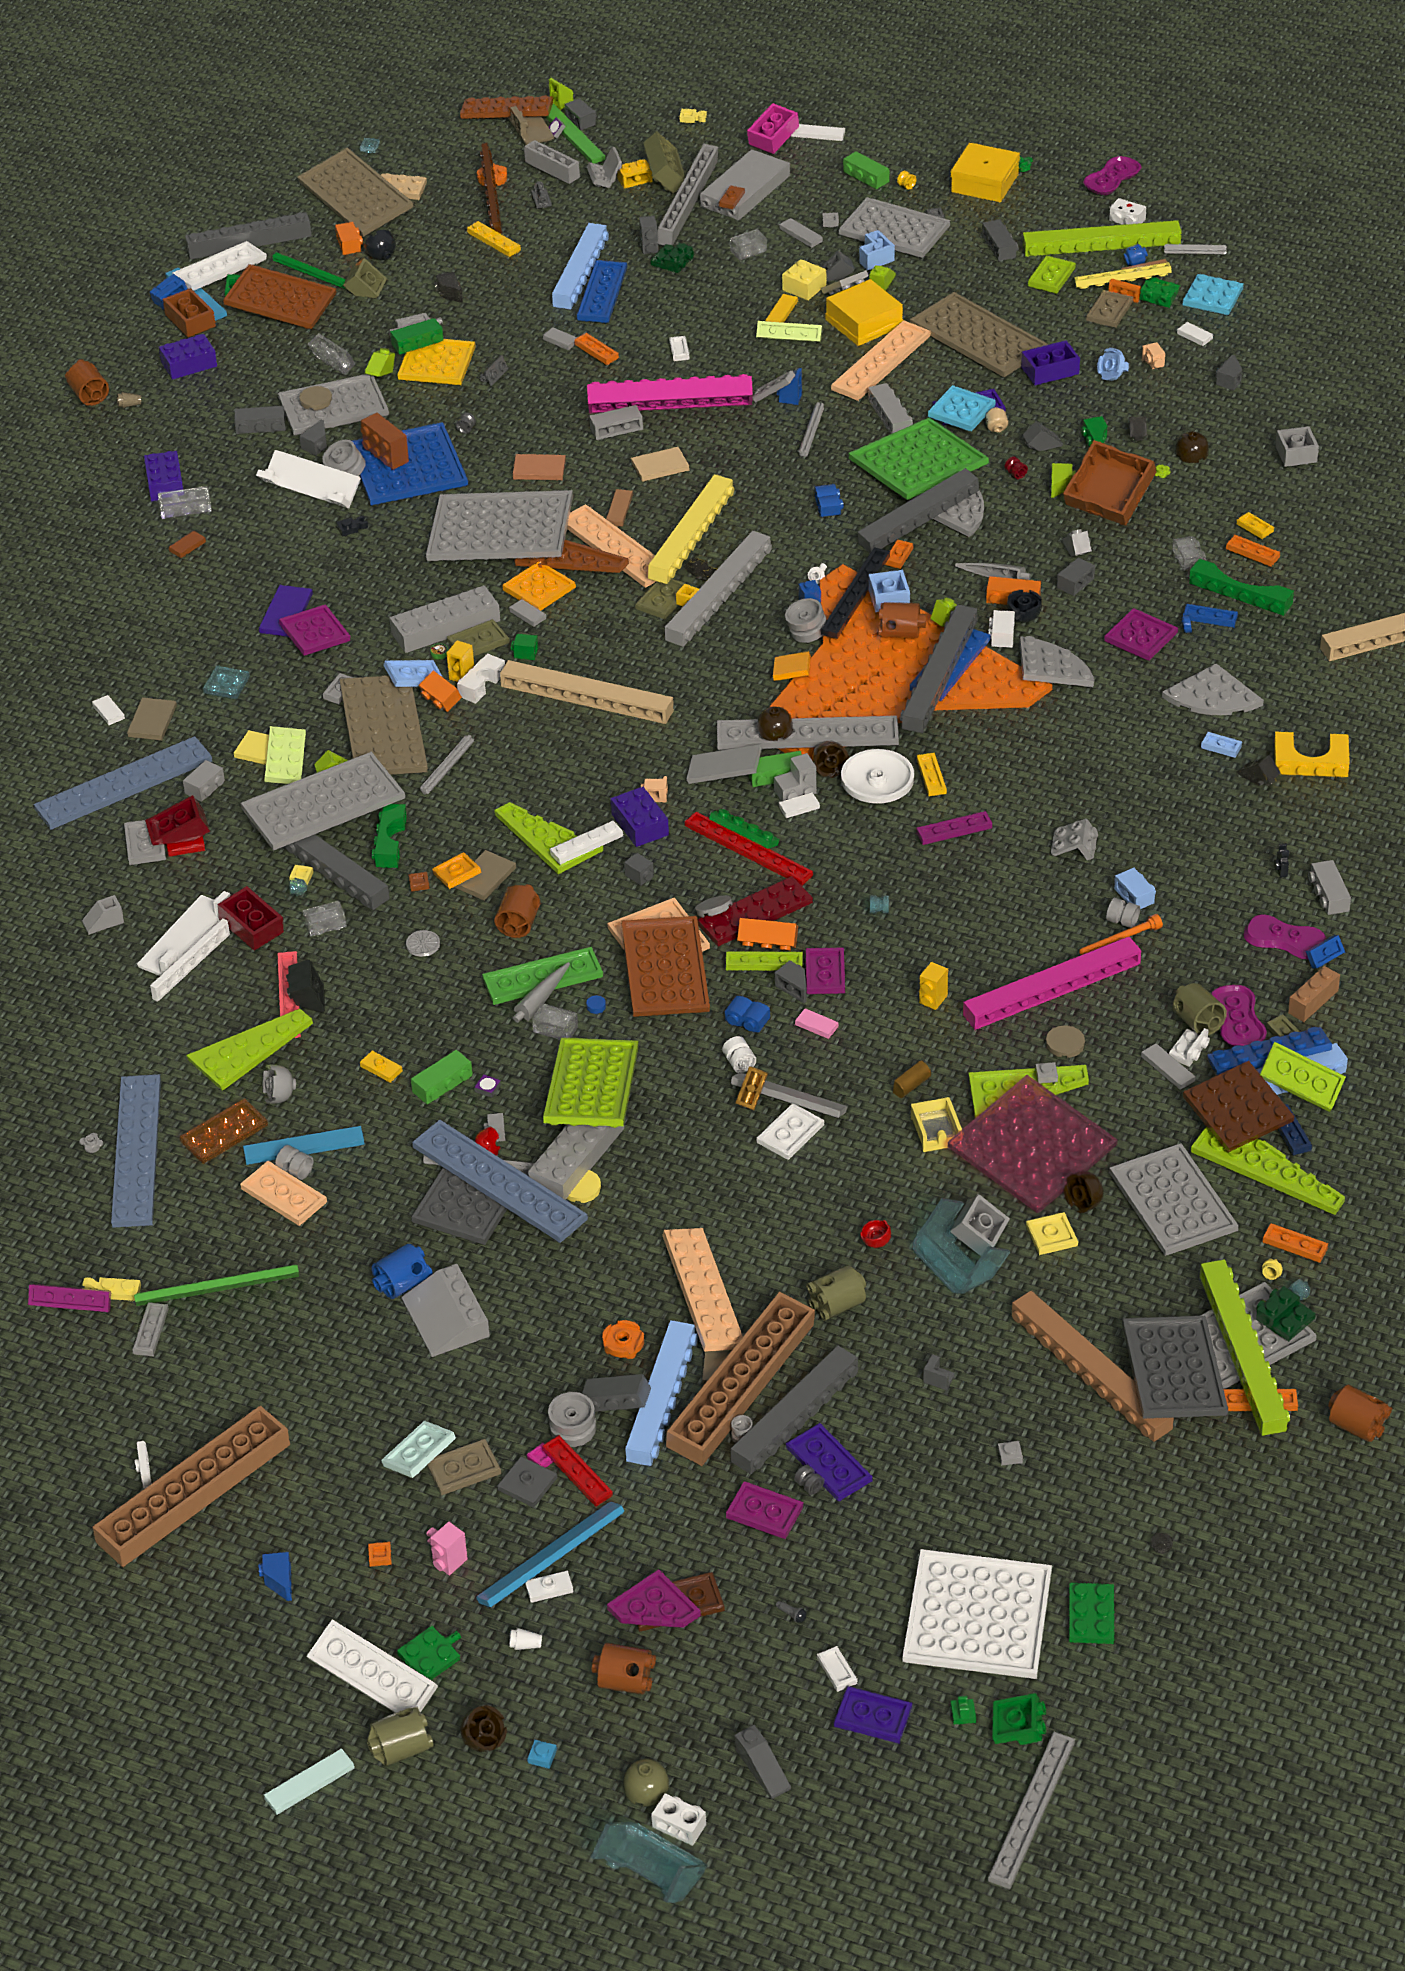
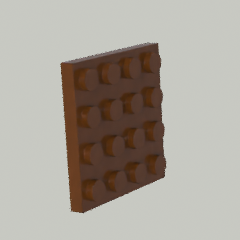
(1238, 1106)

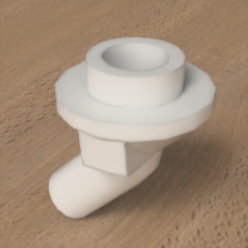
(817, 573)

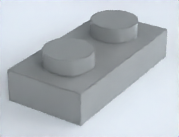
(333, 692)

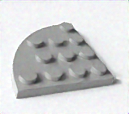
(964, 516)
(1052, 664)
(1213, 693)

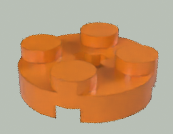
(500, 175)
(627, 1348)

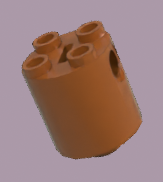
(87, 382)
(901, 620)
(517, 911)
(1358, 1413)
(616, 1667)

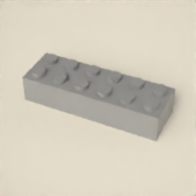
(443, 618)
(572, 1156)

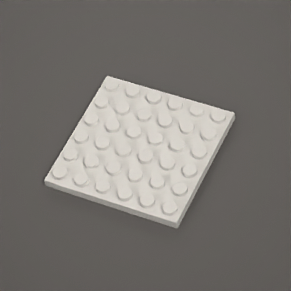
(977, 1614)

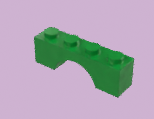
(387, 850)

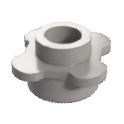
(91, 1143)

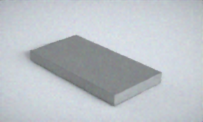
(724, 764)

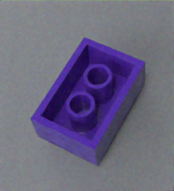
(188, 356)
(1050, 362)
(163, 473)
(639, 816)

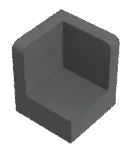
(937, 1376)

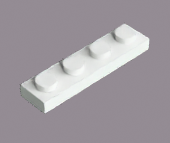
(586, 842)

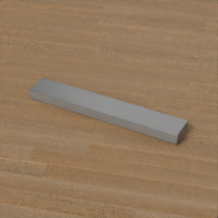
(796, 1097)

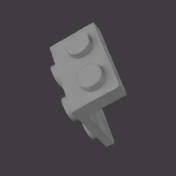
(605, 174)
(1073, 836)

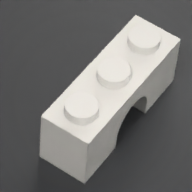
(473, 683)

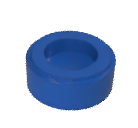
(1186, 624)
(596, 1004)

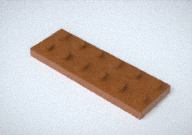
(501, 106)

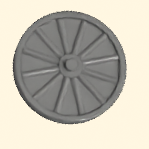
(423, 943)

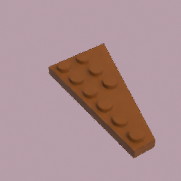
(579, 557)

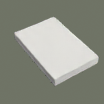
(790, 1131)

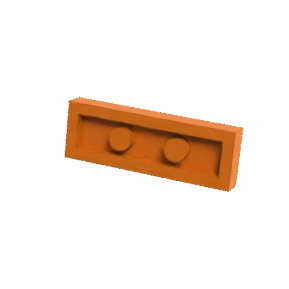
(596, 348)
(1253, 550)
(1295, 1242)

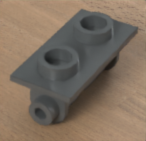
(541, 195)
(495, 371)

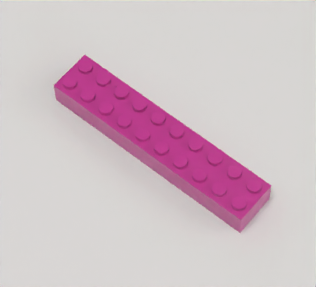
(671, 394)

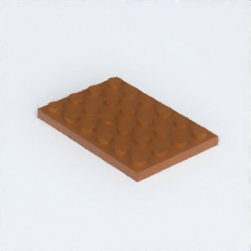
(280, 296)
(665, 966)

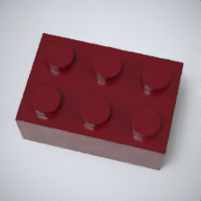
(251, 918)

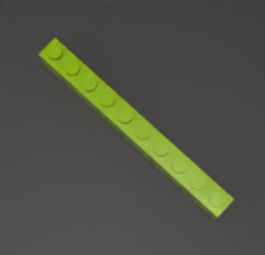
(1101, 238)
(1244, 1348)

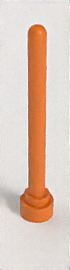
(1153, 922)

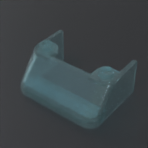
(940, 1253)
(651, 1857)

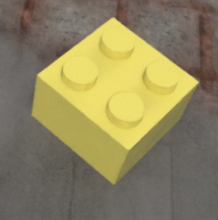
(804, 279)

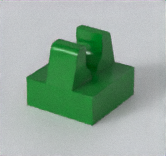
(963, 1711)

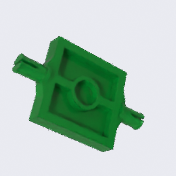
(430, 1652)

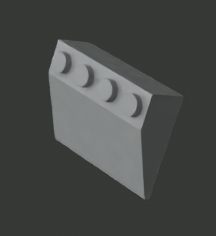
(446, 1311)

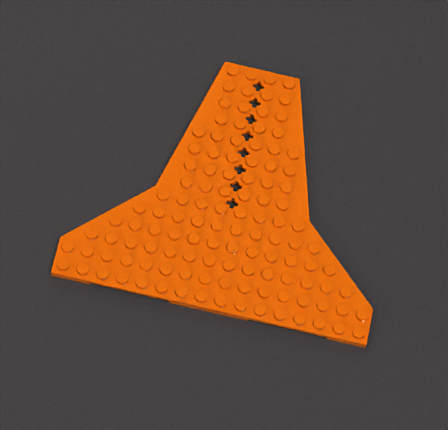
(860, 653)

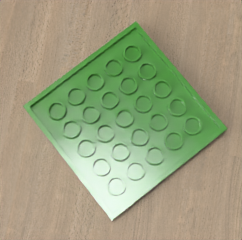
(917, 458)

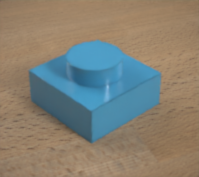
(542, 1754)

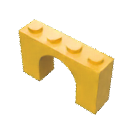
(1333, 763)

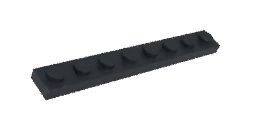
(854, 593)

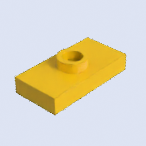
(1255, 525)
(381, 1066)

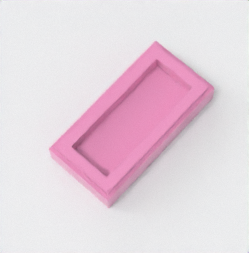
(816, 1023)

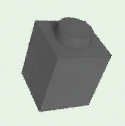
(639, 869)

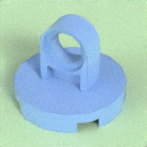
(1112, 364)

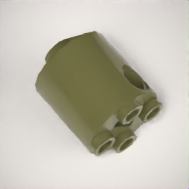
(1199, 1008)
(837, 1292)
(399, 1736)

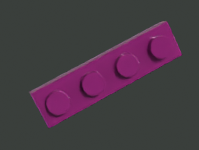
(954, 828)
(69, 1297)

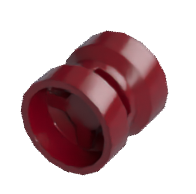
(1016, 467)

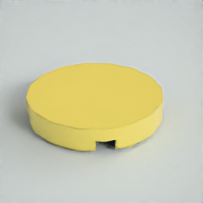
(586, 1189)

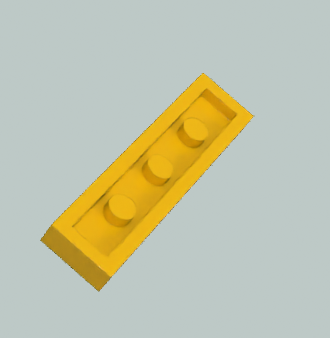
(493, 239)

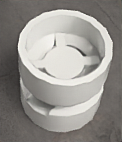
(739, 1054)

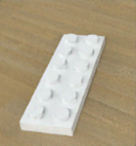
(220, 265)
(370, 1669)

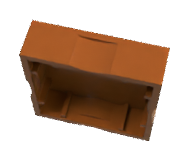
(1109, 483)

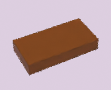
(187, 544)

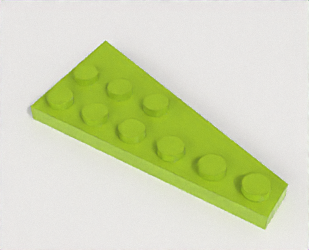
(540, 835)
(239, 1054)
(991, 1085)

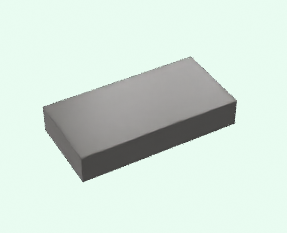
(559, 338)
(527, 612)

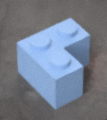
(876, 251)

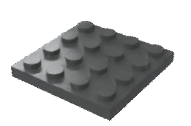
(458, 1209)

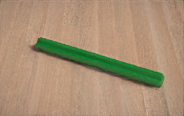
(308, 269)

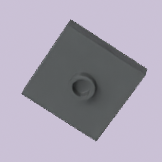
(527, 1482)

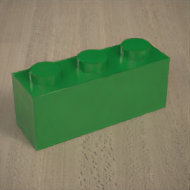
(416, 336)

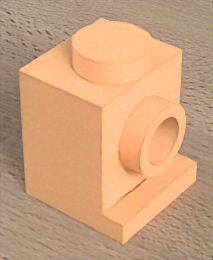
(1153, 355)
(657, 788)

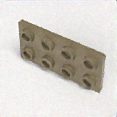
(530, 127)

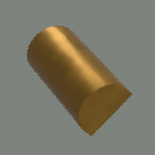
(911, 1079)
(751, 1088)

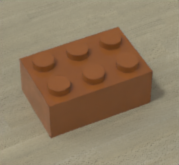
(189, 312)
(384, 441)

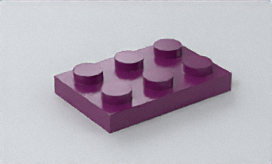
(825, 970)
(764, 1510)

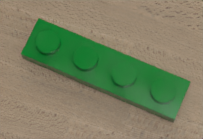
(745, 829)

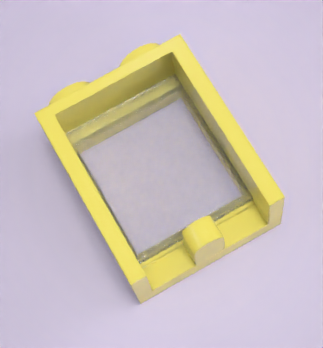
(935, 1123)

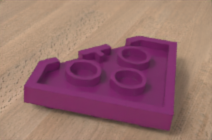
(654, 1603)

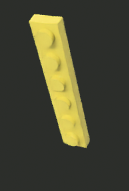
(1125, 274)

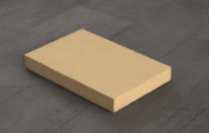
(660, 464)

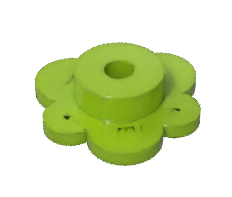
(1162, 471)

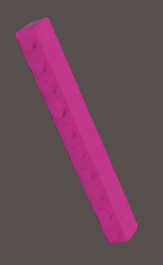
(1051, 983)

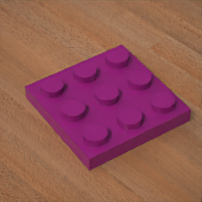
(314, 630)
(1141, 634)

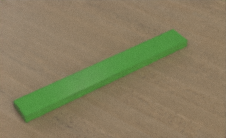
(576, 137)
(216, 1285)

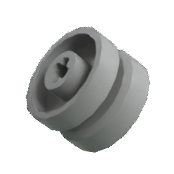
(344, 457)
(805, 620)
(572, 1418)

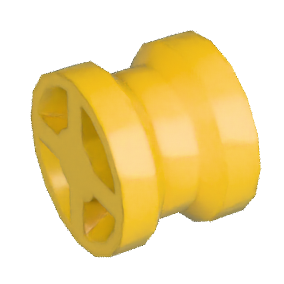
(906, 180)

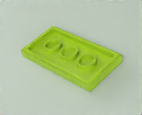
(1302, 1076)

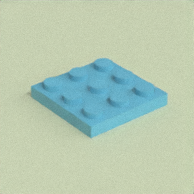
(1213, 294)
(961, 408)

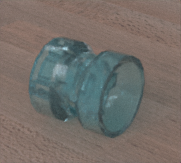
(879, 904)

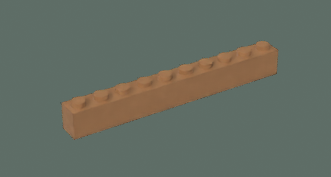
(1087, 1362)

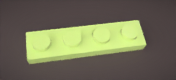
(789, 331)

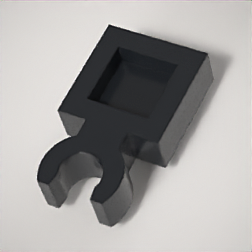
(351, 526)
(1281, 863)

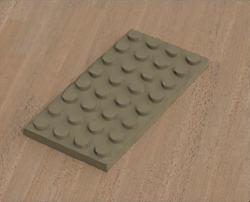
(355, 191)
(977, 333)
(383, 722)

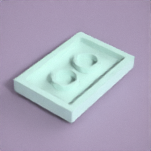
(418, 1449)

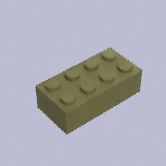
(664, 162)

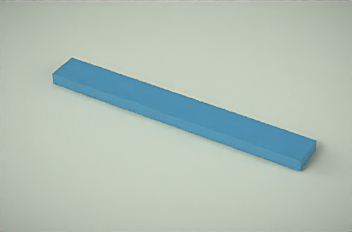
(550, 1554)

